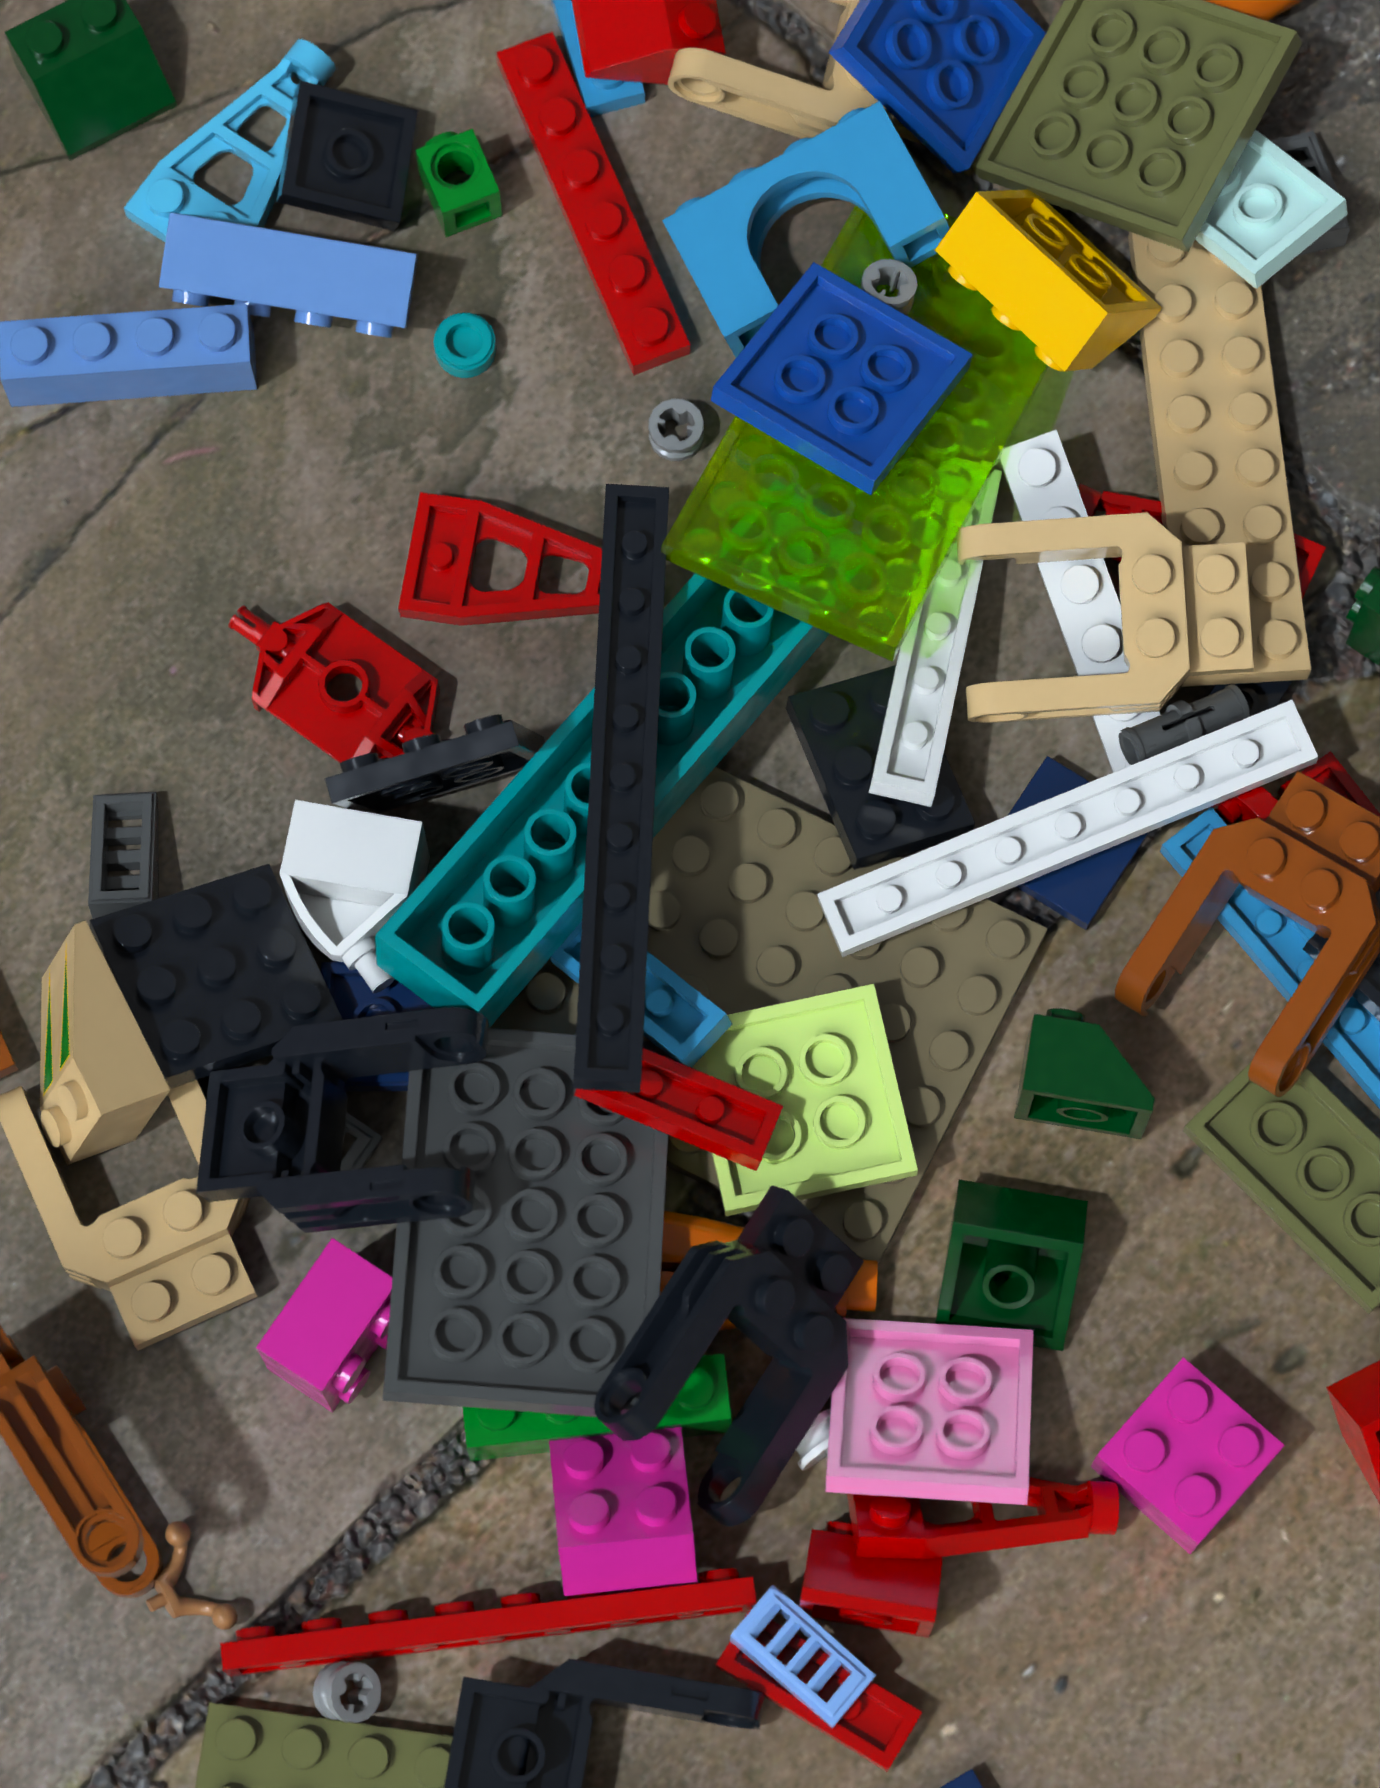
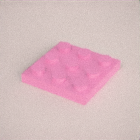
(932, 1412)

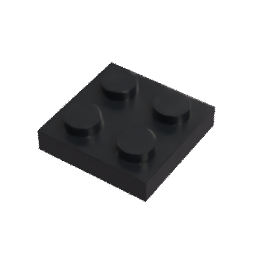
(347, 156)

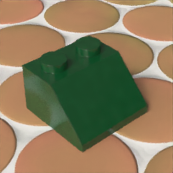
(90, 71)
(1079, 1078)
(1012, 1261)

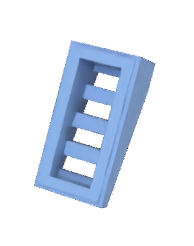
(798, 1620)

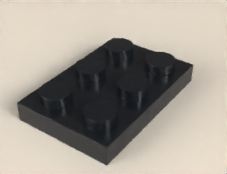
(841, 739)

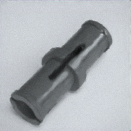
(1183, 724)

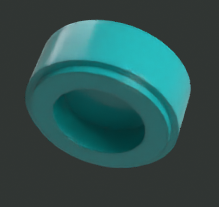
(465, 345)

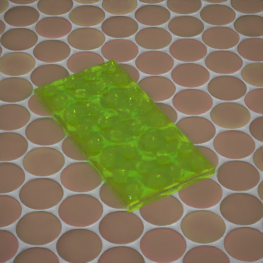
(822, 546)

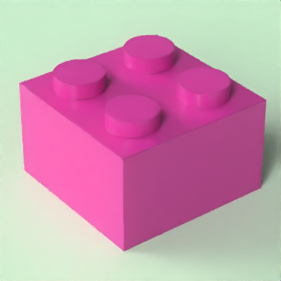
(330, 1327)
(1187, 1455)
(622, 1512)

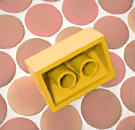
(1044, 278)

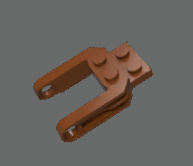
(1309, 862)
(70, 1473)

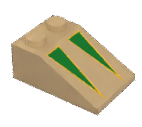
(94, 1060)

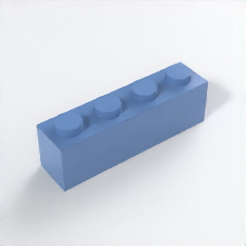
(288, 271)
(127, 355)

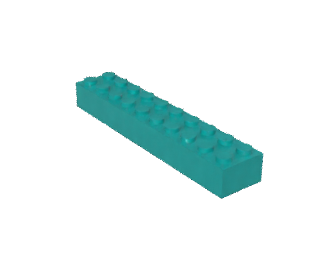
(519, 871)

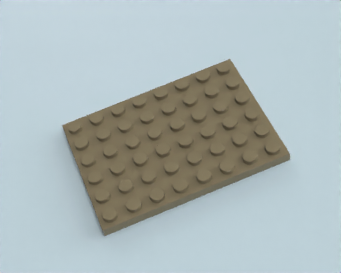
(746, 930)

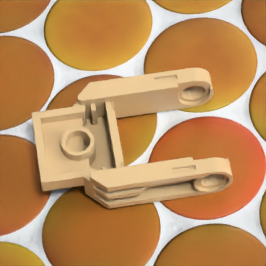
(772, 97)
(1179, 614)
(159, 1255)

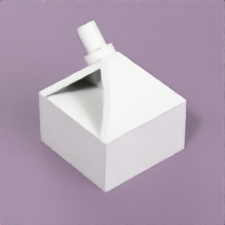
(349, 877)

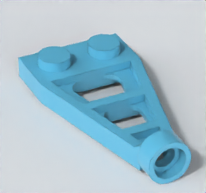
(171, 182)

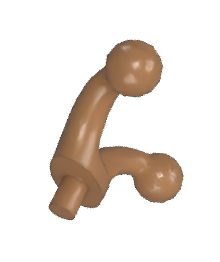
(223, 1615)

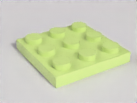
(837, 1091)

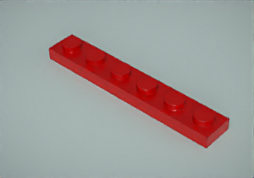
(593, 203)

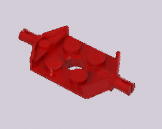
(311, 649)

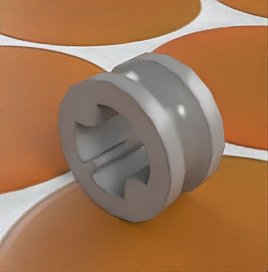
(897, 276)
(670, 446)
(331, 1684)

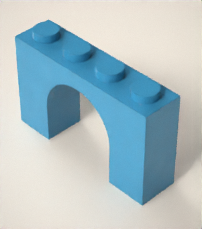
(853, 162)

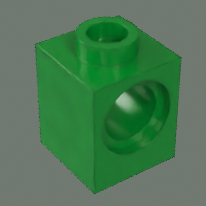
(463, 204)

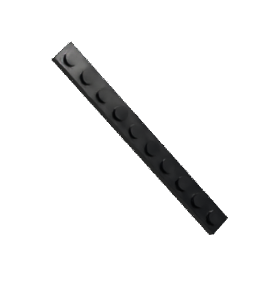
(621, 791)

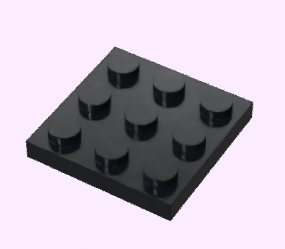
(434, 766)
(214, 973)

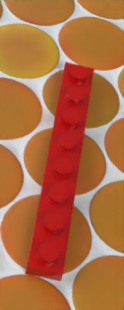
(460, 1626)

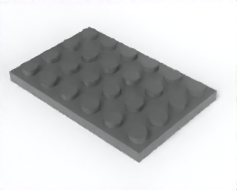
(562, 1241)

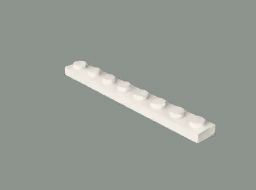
(1067, 828)

